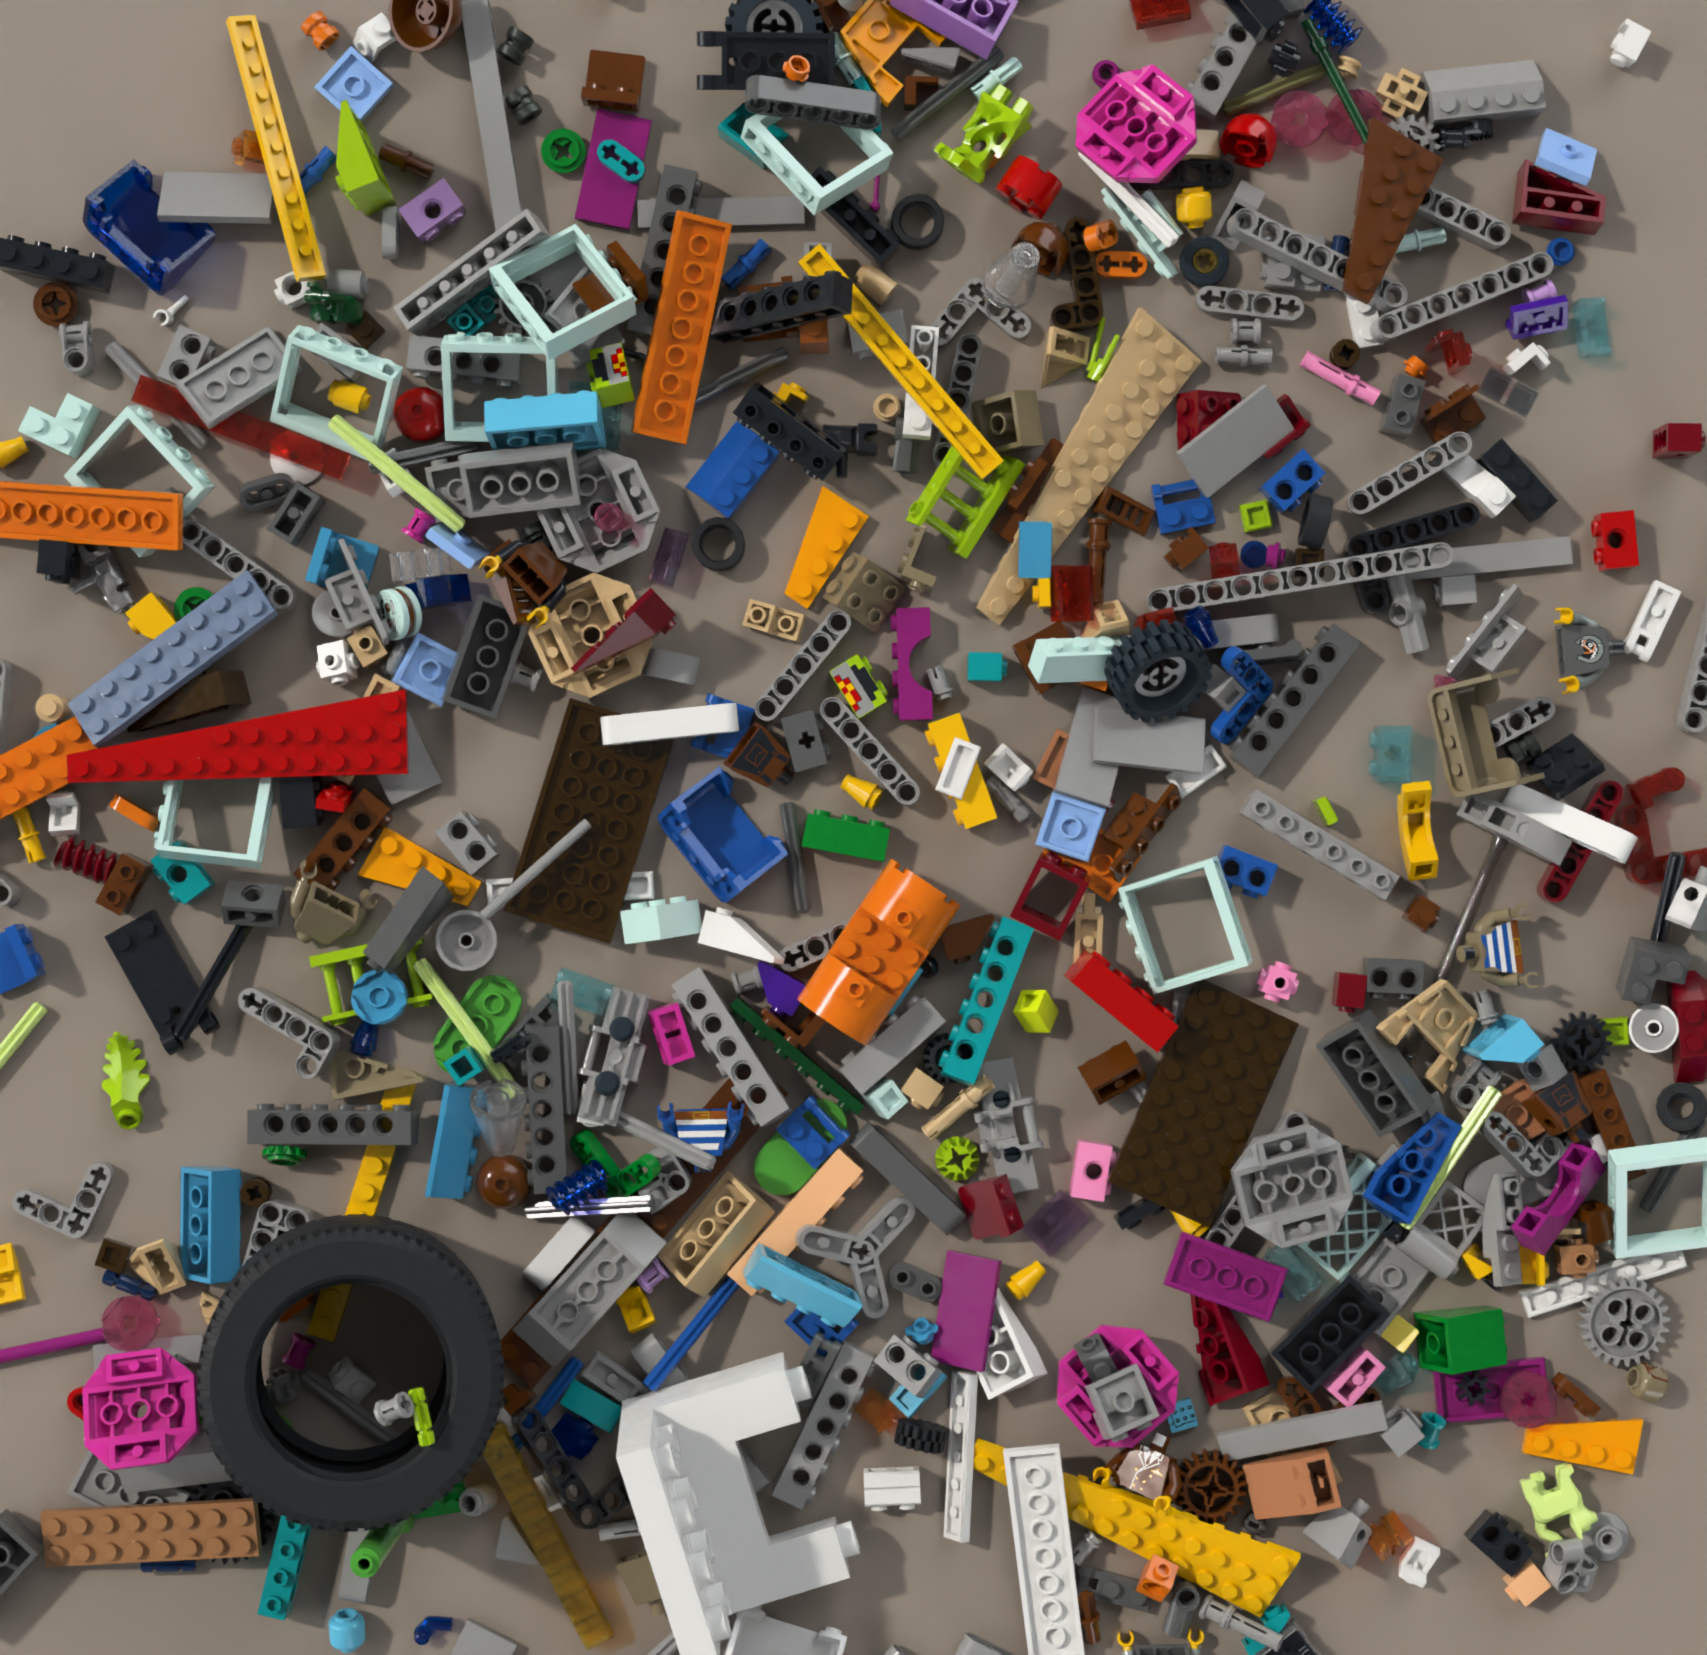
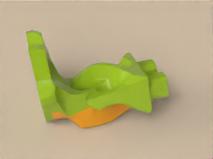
(999, 132)

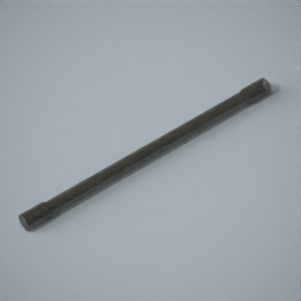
(1458, 938)

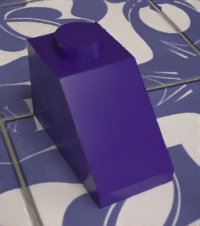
(780, 989)

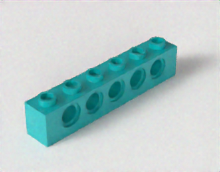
(1018, 937)
(284, 1569)

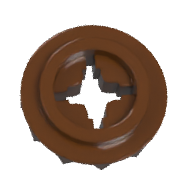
(47, 295)

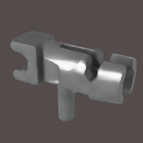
(107, 576)

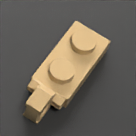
(1087, 927)

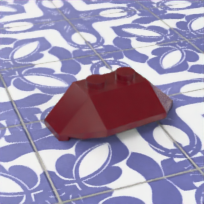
(1690, 1048)

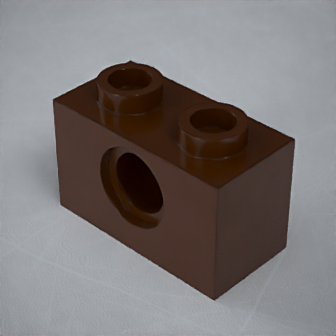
(124, 884)

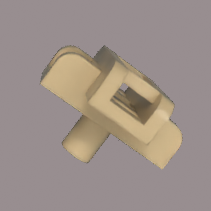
(1401, 93)

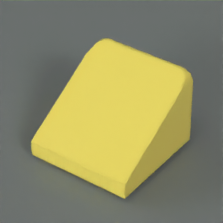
(1400, 1333)

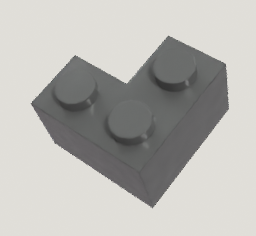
(1647, 962)

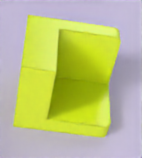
(1036, 1011)

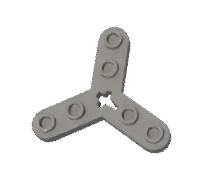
(875, 1236)

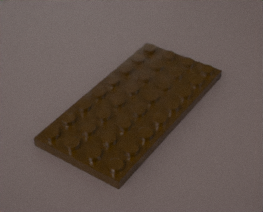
(616, 794)
(1202, 1102)

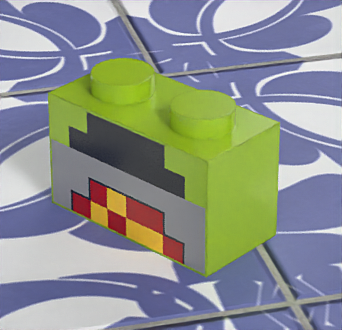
(611, 375)
(858, 685)

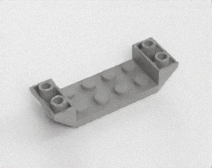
(589, 1287)

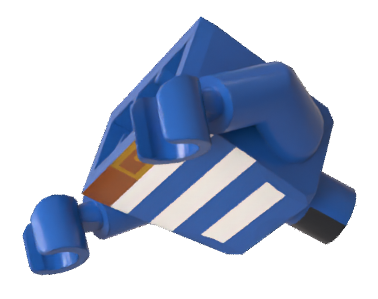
(705, 1129)

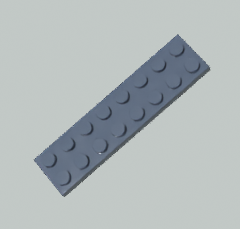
(172, 659)

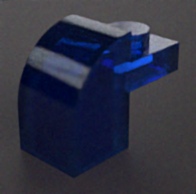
(441, 590)

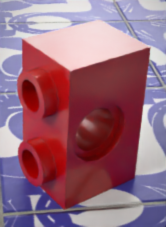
(1623, 526)

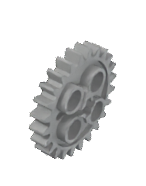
(1648, 1324)

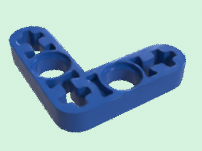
(1230, 723)

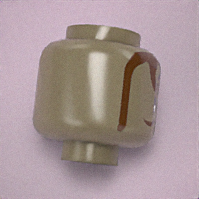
(1647, 1382)

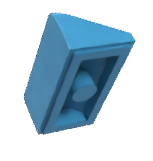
(1035, 549)

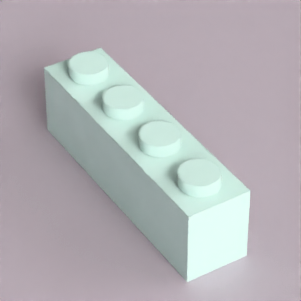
(1071, 658)

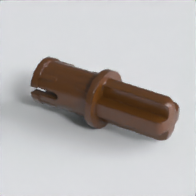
(406, 161)
(1089, 1617)

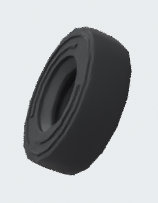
(1675, 1123)

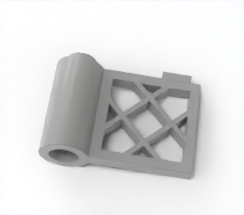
(1431, 1249)

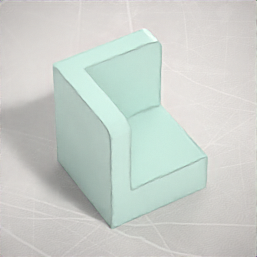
(884, 1098)

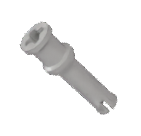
(1229, 1618)

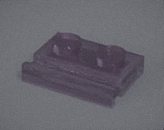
(1055, 1222)

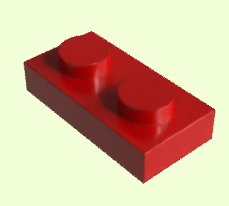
(335, 797)

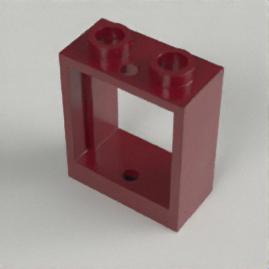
(1038, 919)

